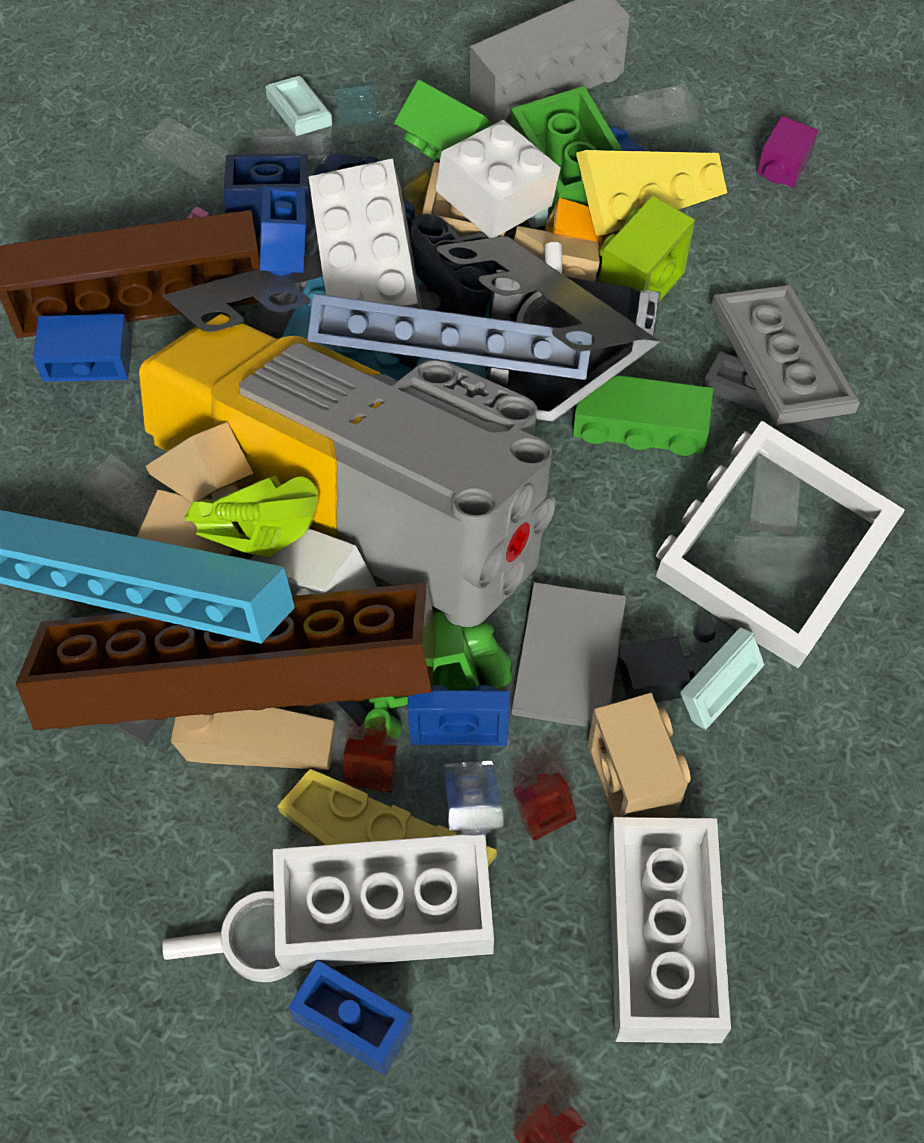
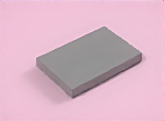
(568, 654)

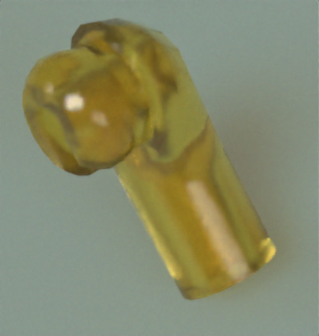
(416, 189)

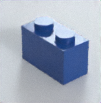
(282, 230)
(82, 347)
(351, 1017)

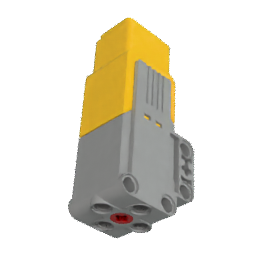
(415, 472)

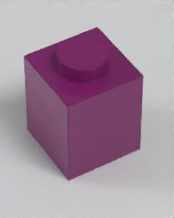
(787, 152)

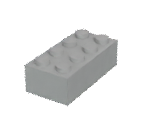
(548, 56)

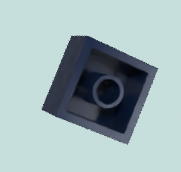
(249, 172)

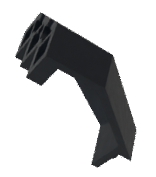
(558, 394)

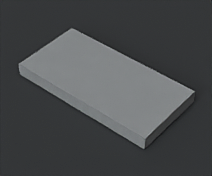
(784, 355)

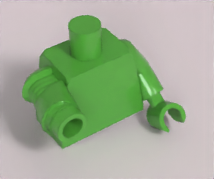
(455, 662)

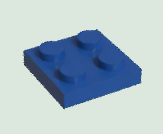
(459, 717)

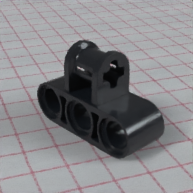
(453, 282)

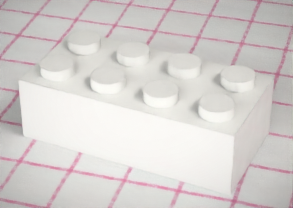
(364, 235)
(382, 901)
(668, 931)

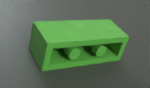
(646, 415)

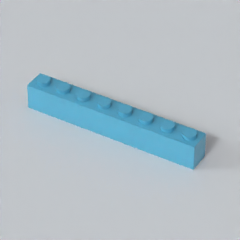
(144, 577)

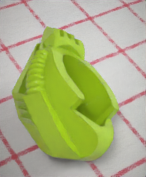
(266, 512)

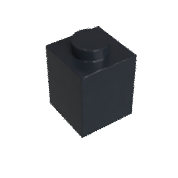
(655, 668)

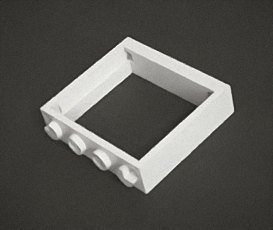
(734, 608)

